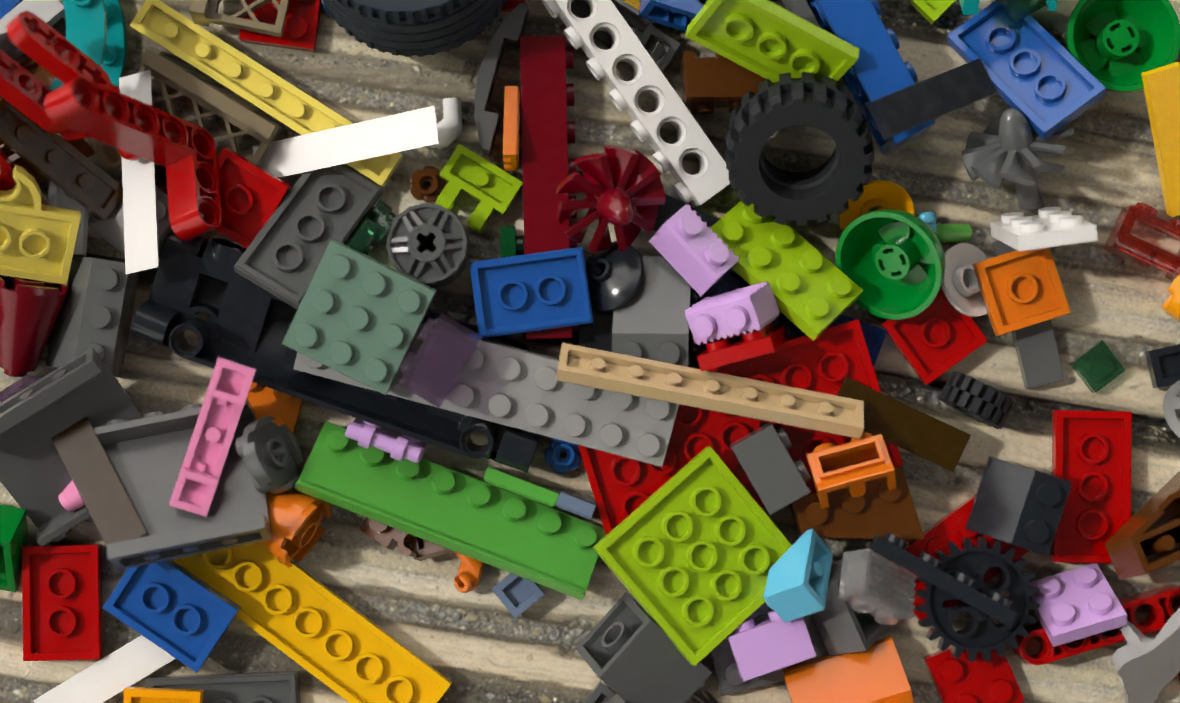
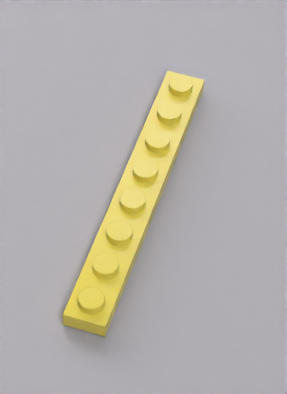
(249, 80)

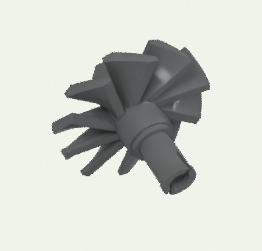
(1014, 153)

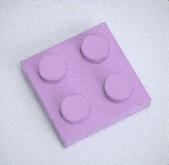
(1077, 604)

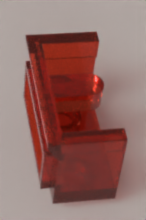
(1144, 252)

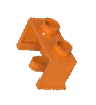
(829, 456)

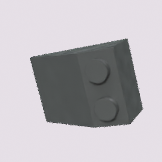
(655, 318)

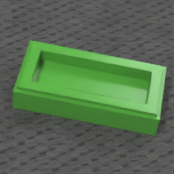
(521, 486)

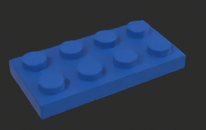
(1028, 68)

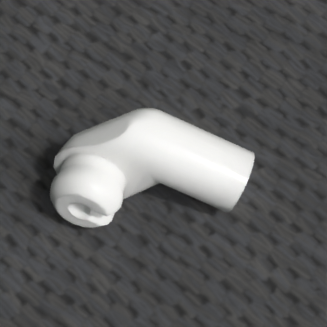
(451, 125)

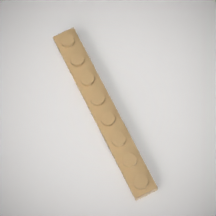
(710, 390)

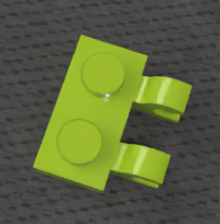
(480, 180)

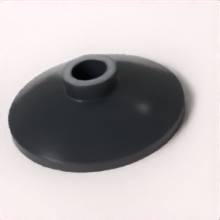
(613, 277)

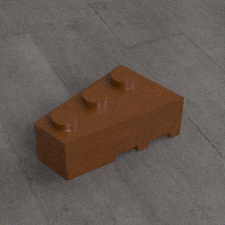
(714, 83)
(862, 516)
(1150, 535)

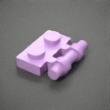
(396, 444)

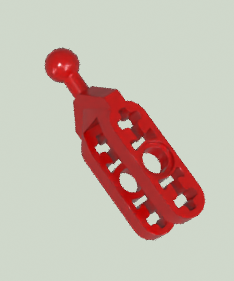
(58, 58)

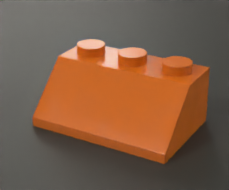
(851, 677)

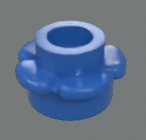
(560, 465)

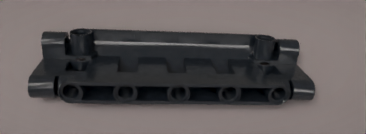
(250, 329)

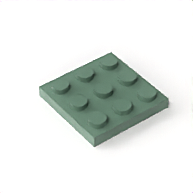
(359, 316)

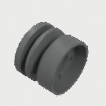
(451, 240)

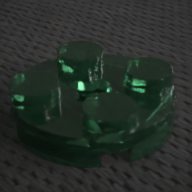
(373, 227)

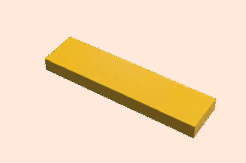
(1163, 107)

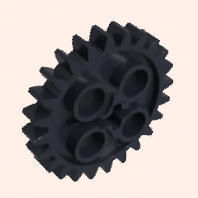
(980, 633)

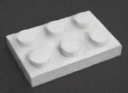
(1043, 230)

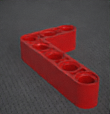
(153, 135)
(1159, 608)

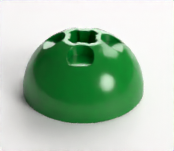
(1141, 27)
(874, 257)

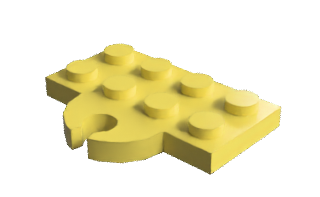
(35, 237)

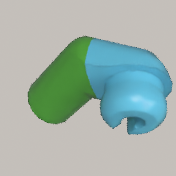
(947, 232)

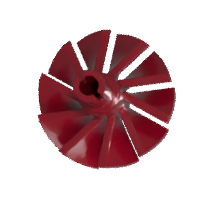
(619, 189)

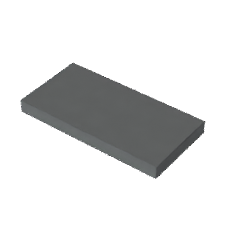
(292, 242)
(236, 687)

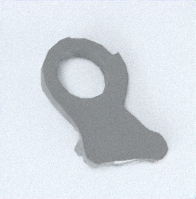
(1148, 662)

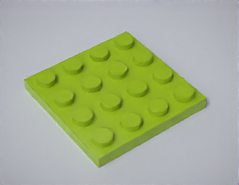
(696, 555)

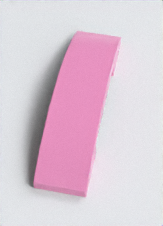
(212, 437)

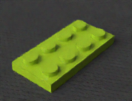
(770, 40)
(801, 278)

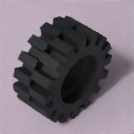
(976, 399)

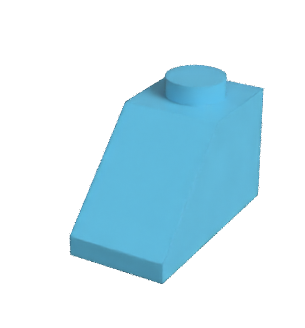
(800, 578)

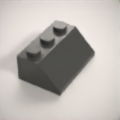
(95, 313)

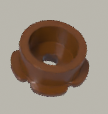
(418, 179)

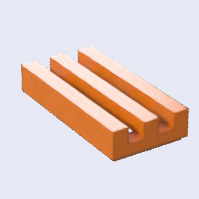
(511, 128)

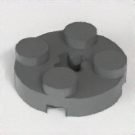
(270, 455)

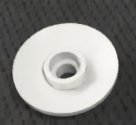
(960, 279)

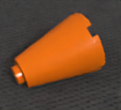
(294, 524)

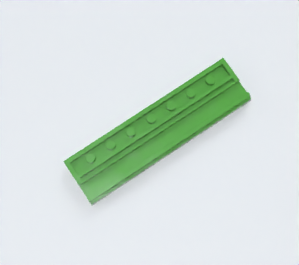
(453, 512)

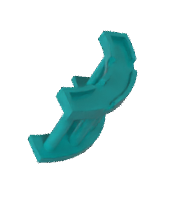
(98, 32)

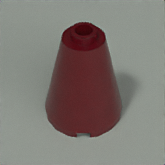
(26, 321)

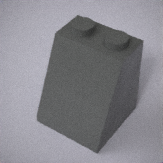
(639, 657)

